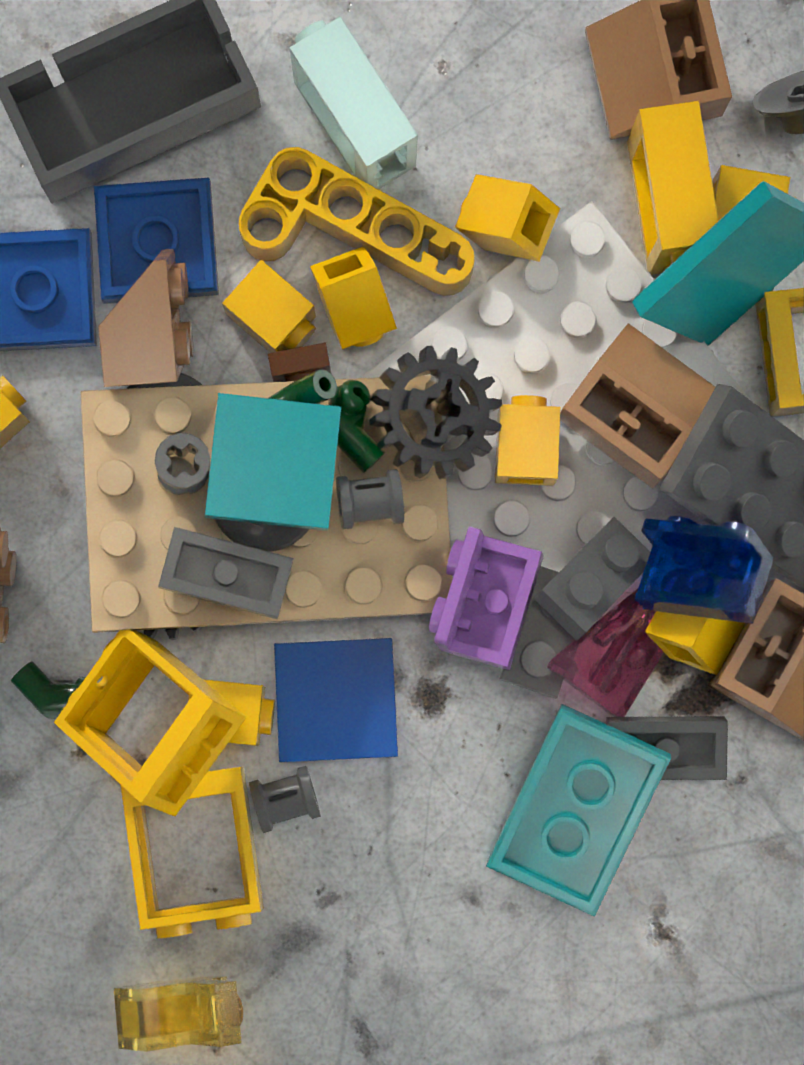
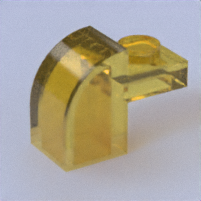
(178, 1014)

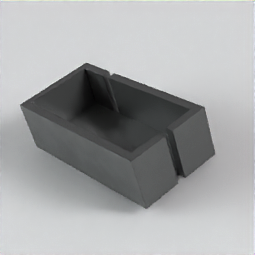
(128, 95)

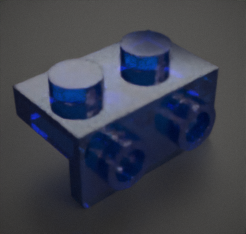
(704, 569)

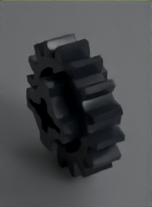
(411, 408)

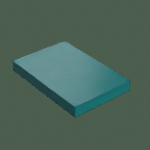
(728, 267)
(578, 810)

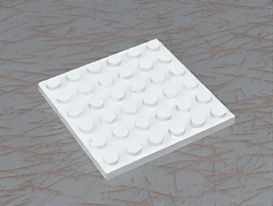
(540, 336)

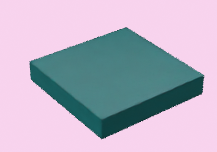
(273, 462)

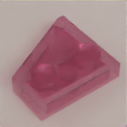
(611, 658)

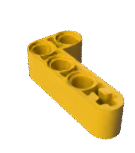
(378, 212)

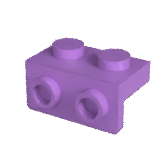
(485, 598)

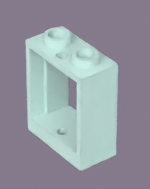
(353, 103)

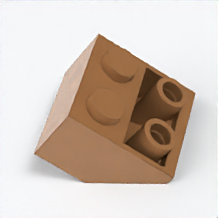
(656, 58)
(143, 332)
(638, 405)
(768, 660)

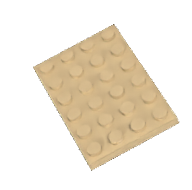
(334, 572)

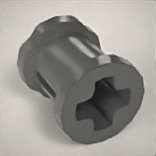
(181, 445)
(370, 499)
(284, 799)

